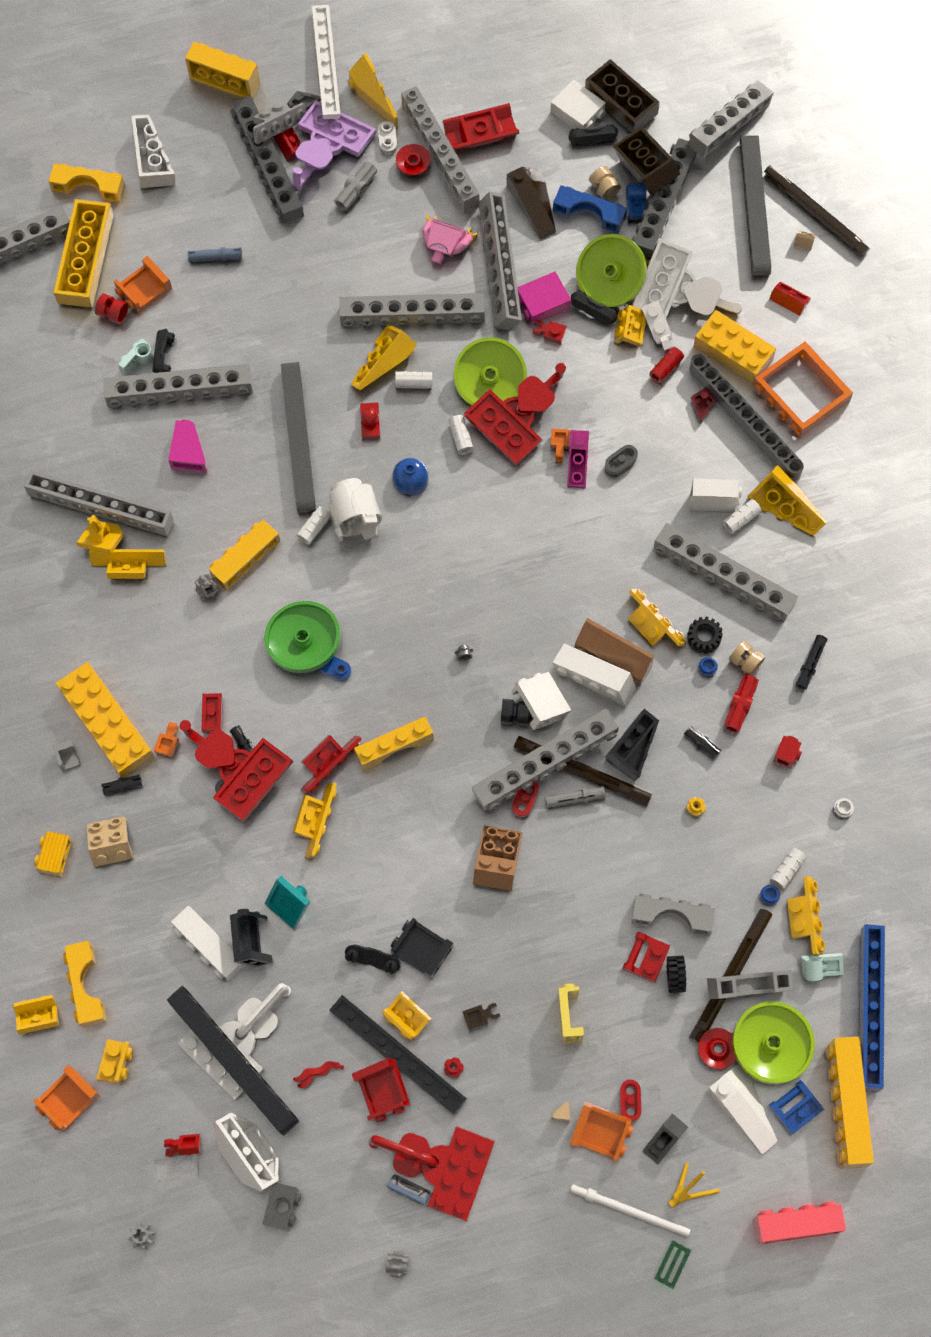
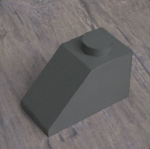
(665, 1138)

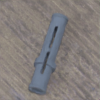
(216, 254)

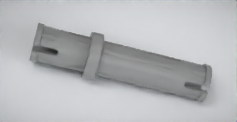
(575, 797)

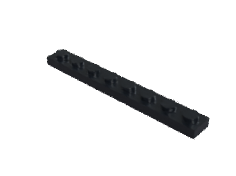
(393, 1049)

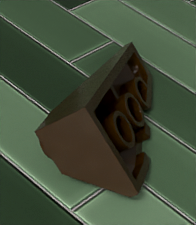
(533, 198)

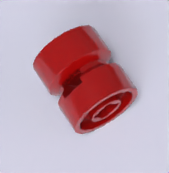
(110, 308)

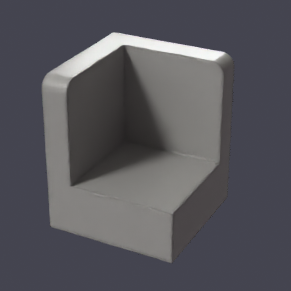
(66, 755)

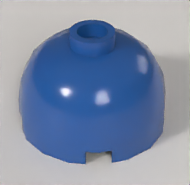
(410, 476)

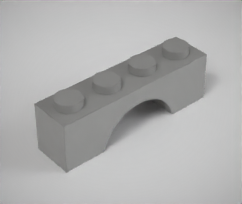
(697, 917)
(750, 984)

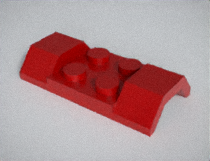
(480, 127)

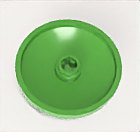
(302, 636)

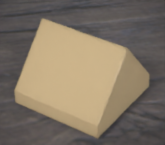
(804, 239)
(562, 1113)

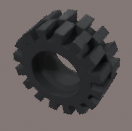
(704, 645)
(676, 974)

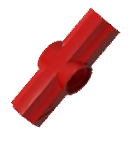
(741, 703)

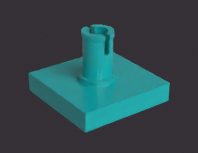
(288, 901)

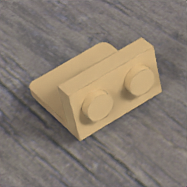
(108, 841)

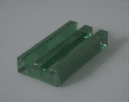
(680, 1248)

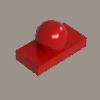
(370, 420)

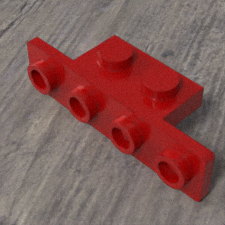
(324, 758)

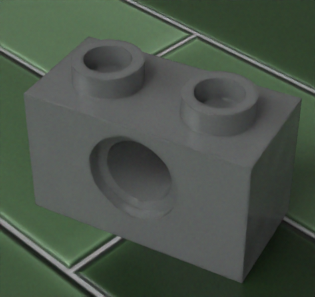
(278, 1194)

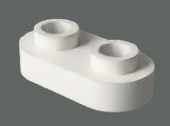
(387, 136)

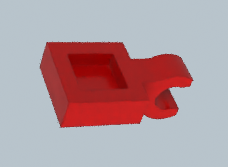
(184, 1145)

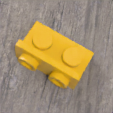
(630, 326)
(114, 1062)

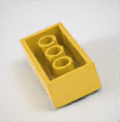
(222, 70)
(734, 346)

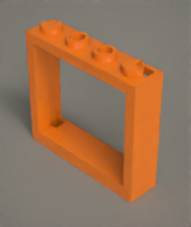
(822, 370)

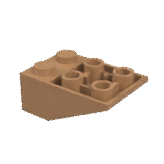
(497, 858)

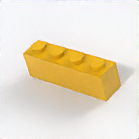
(244, 554)

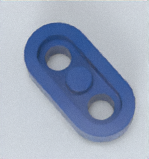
(332, 667)

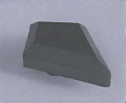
(302, 97)

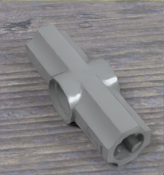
(355, 186)

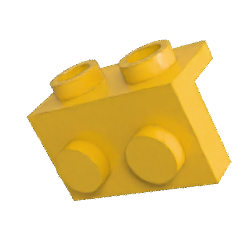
(36, 1014)
(406, 1016)

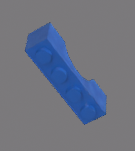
(571, 201)

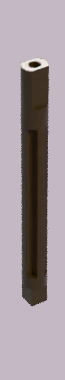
(817, 210)
(592, 774)
(734, 968)

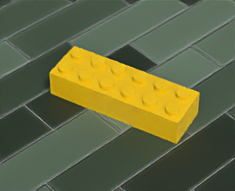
(83, 253)
(105, 720)
(850, 1103)

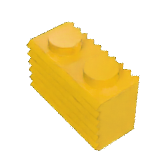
(53, 853)

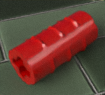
(666, 365)

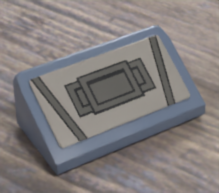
(408, 1189)

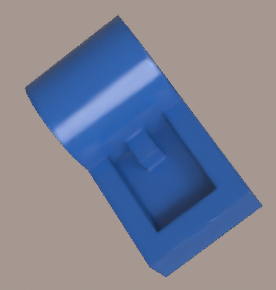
(635, 201)

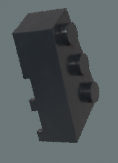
(633, 746)

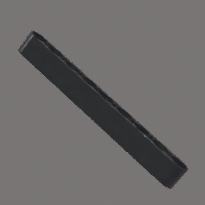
(233, 1060)

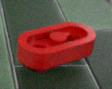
(525, 799)
(630, 1101)

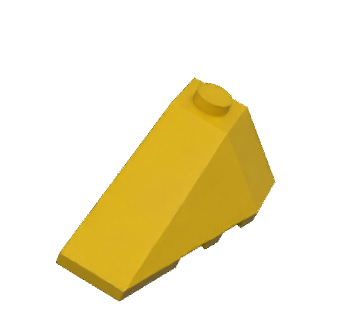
(365, 84)
(390, 350)
(784, 499)

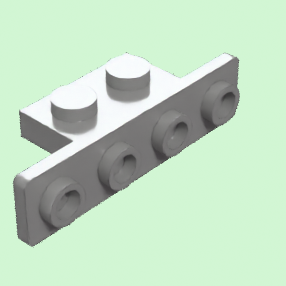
(276, 120)

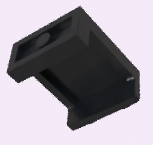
(247, 939)
(421, 948)

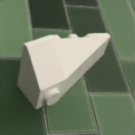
(742, 1104)

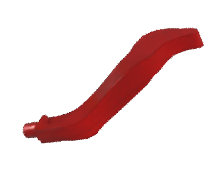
(310, 1073)

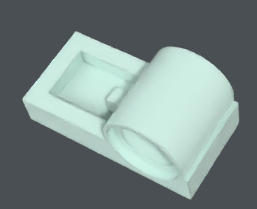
(129, 361)
(817, 966)

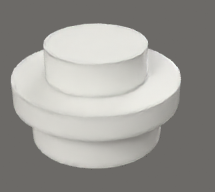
(843, 808)

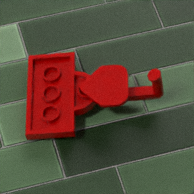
(510, 427)
(246, 778)
(457, 1171)

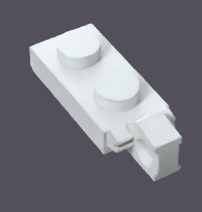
(657, 324)

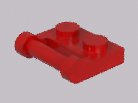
(652, 960)

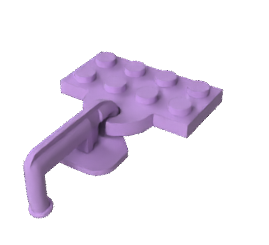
(327, 140)

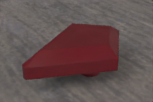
(703, 403)

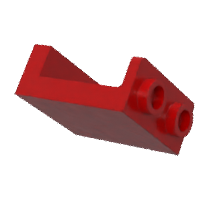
(382, 1089)

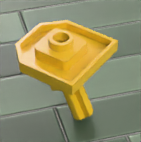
(100, 536)

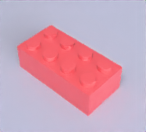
(799, 1224)

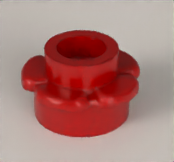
(453, 1072)

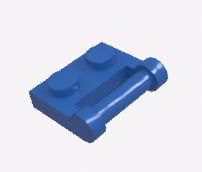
(801, 1112)

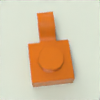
(560, 441)
(167, 742)

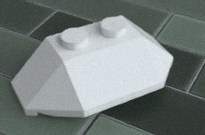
(247, 1152)

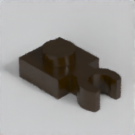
(477, 1017)

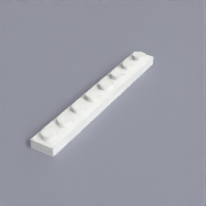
(326, 62)

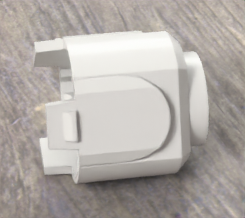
(354, 509)

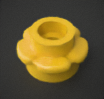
(696, 811)

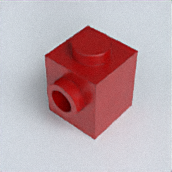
(788, 751)

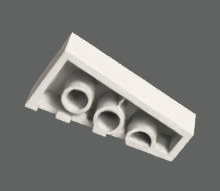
(151, 159)
(595, 674)

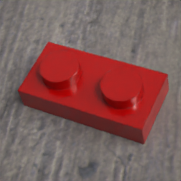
(211, 712)

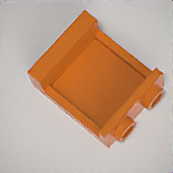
(143, 286)
(66, 1099)
(602, 1131)

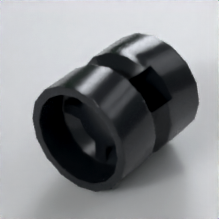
(514, 711)

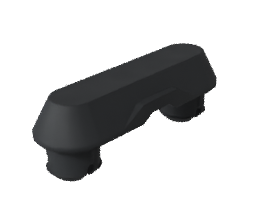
(593, 136)
(596, 310)
(162, 338)
(373, 957)

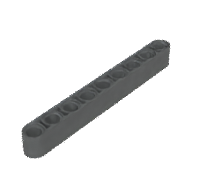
(755, 205)
(744, 408)
(298, 437)

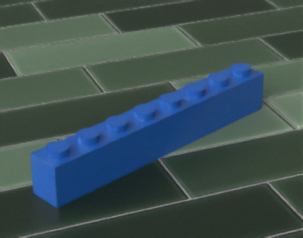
(872, 1005)

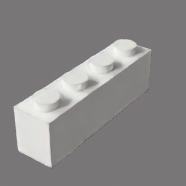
(206, 942)

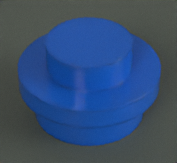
(707, 666)
(770, 895)

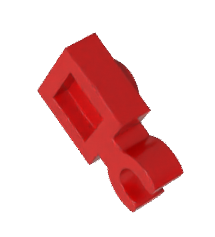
(552, 332)

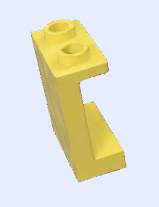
(568, 1034)

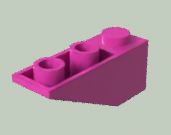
(578, 458)

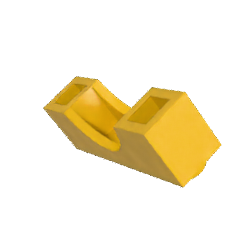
(66, 178)
(377, 750)
(79, 959)

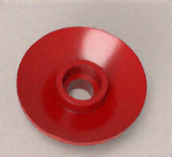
(413, 153)
(711, 1039)

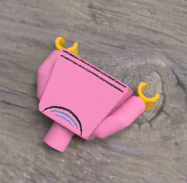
(445, 238)

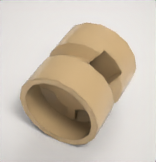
(605, 183)
(753, 660)

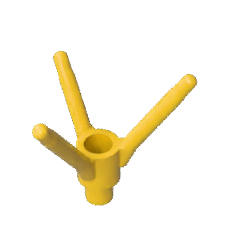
(682, 1193)

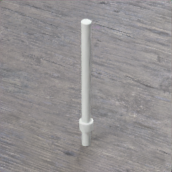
(591, 1195)

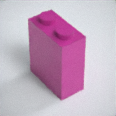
(543, 298)

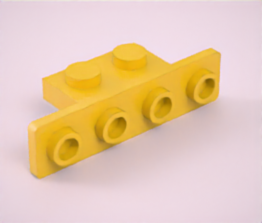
(127, 562)
(651, 623)
(312, 819)
(805, 916)

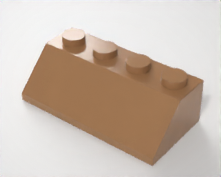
(615, 650)

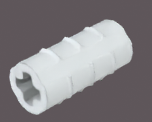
(413, 380)
(461, 434)
(742, 516)
(314, 525)
(788, 868)

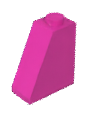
(186, 448)

